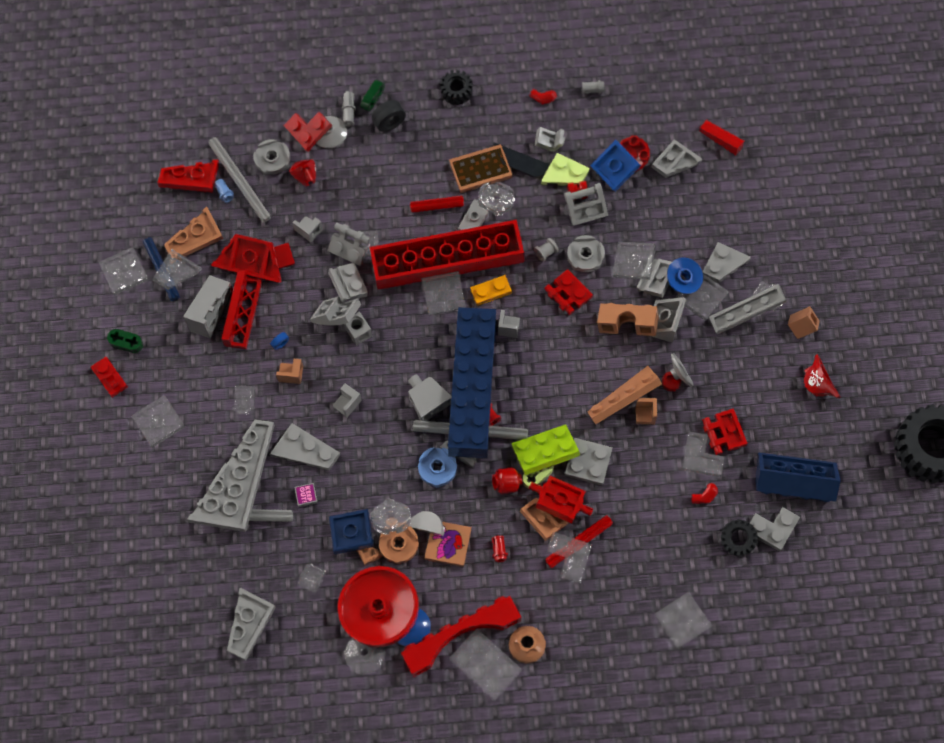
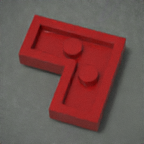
(308, 133)

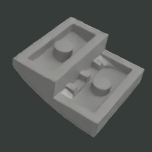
(335, 312)

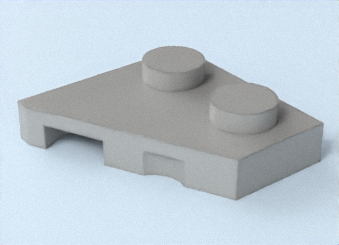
(675, 160)

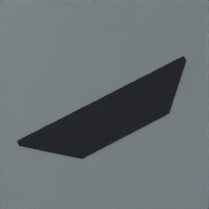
(524, 162)

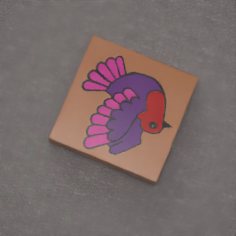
(451, 547)

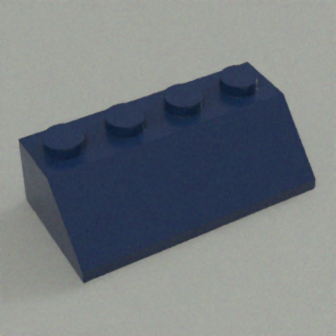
(797, 477)

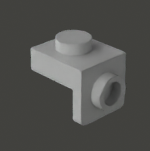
(548, 139)

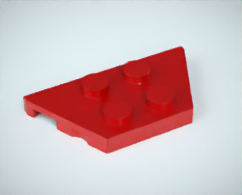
(250, 255)

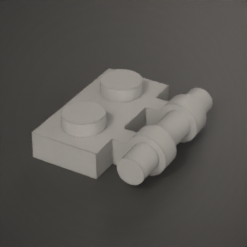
(346, 248)

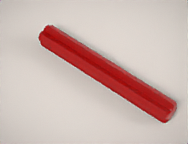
(585, 536)

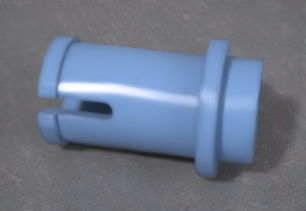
(225, 194)

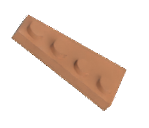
(630, 391)

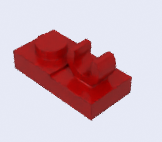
(109, 377)

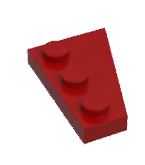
(196, 177)

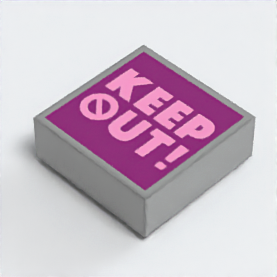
(306, 495)

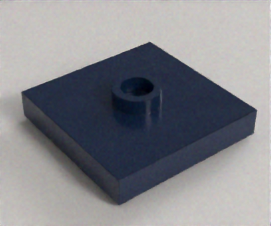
(351, 531)

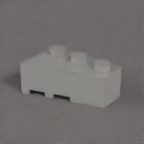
(208, 306)

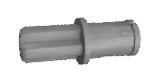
(348, 109)

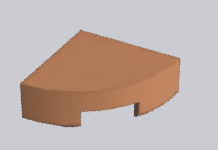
(369, 555)

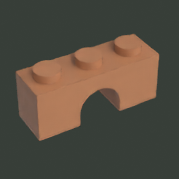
(613, 315)

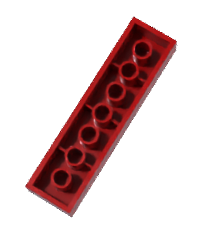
(447, 253)

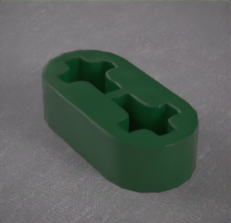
(372, 95)
(126, 337)

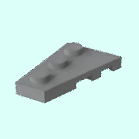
(249, 622)

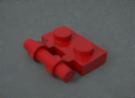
(572, 288)
(730, 429)

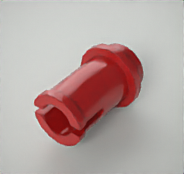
(499, 549)

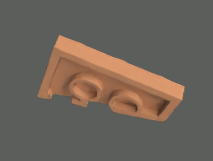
(196, 236)

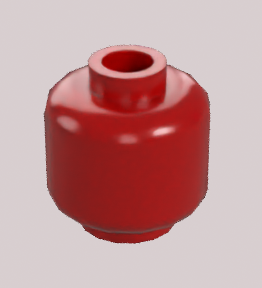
(506, 480)

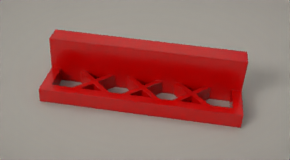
(235, 308)

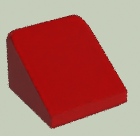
(284, 255)

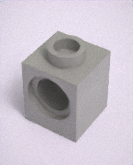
(361, 334)

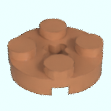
(403, 554)

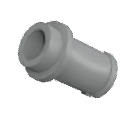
(593, 87)

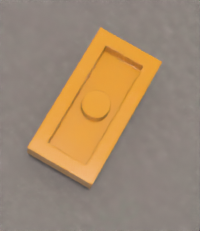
(491, 290)

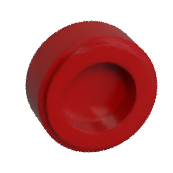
(670, 383)

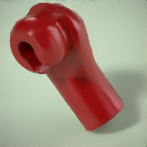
(543, 98)
(707, 496)

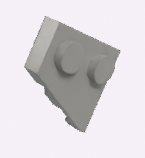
(724, 262)

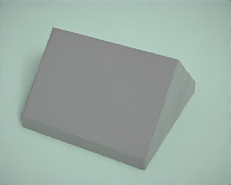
(669, 317)

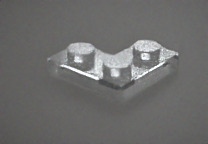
(697, 460)
(575, 553)

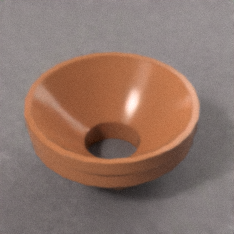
(523, 654)

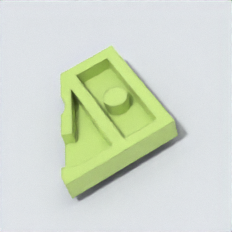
(564, 171)

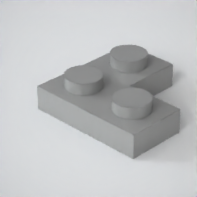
(775, 533)

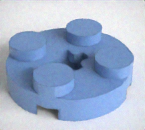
(426, 467)

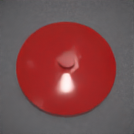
(378, 606)

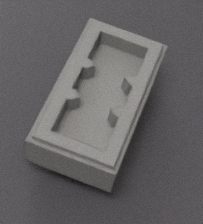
(474, 217)

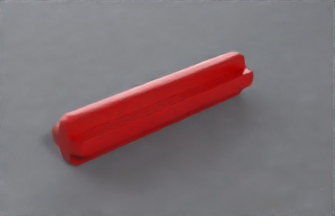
(435, 204)

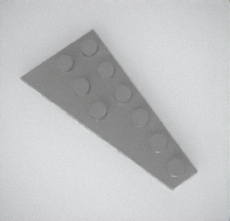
(235, 486)

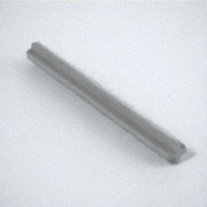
(239, 180)
(494, 431)

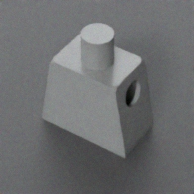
(427, 397)

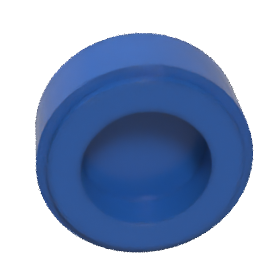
(279, 341)

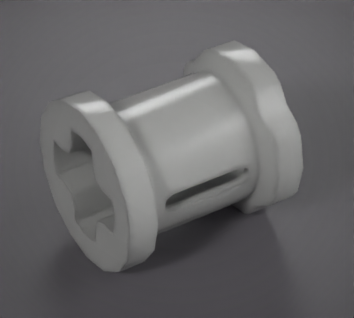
(546, 249)

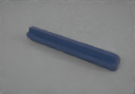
(157, 262)

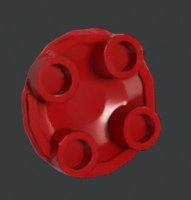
(638, 149)

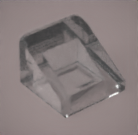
(311, 577)

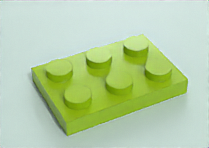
(545, 449)

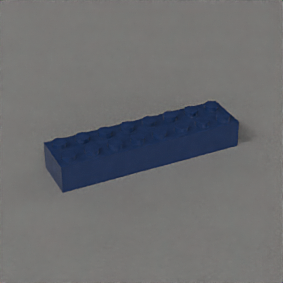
(472, 383)

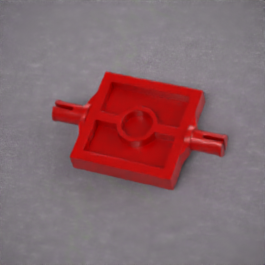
(560, 499)

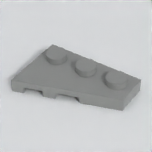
(304, 448)

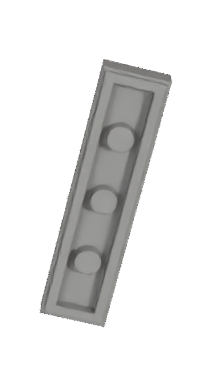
(747, 309)

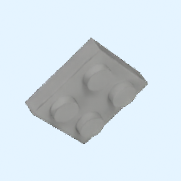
(591, 463)

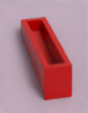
(722, 137)

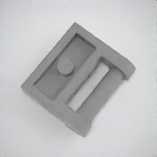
(586, 210)

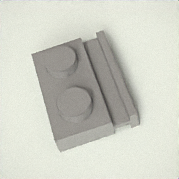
(658, 281)
(348, 282)

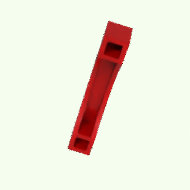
(497, 616)

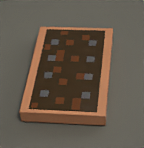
(479, 168)

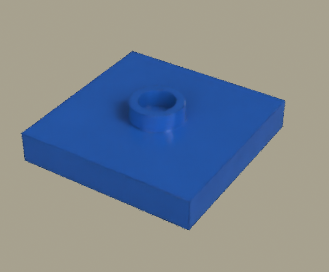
(615, 165)

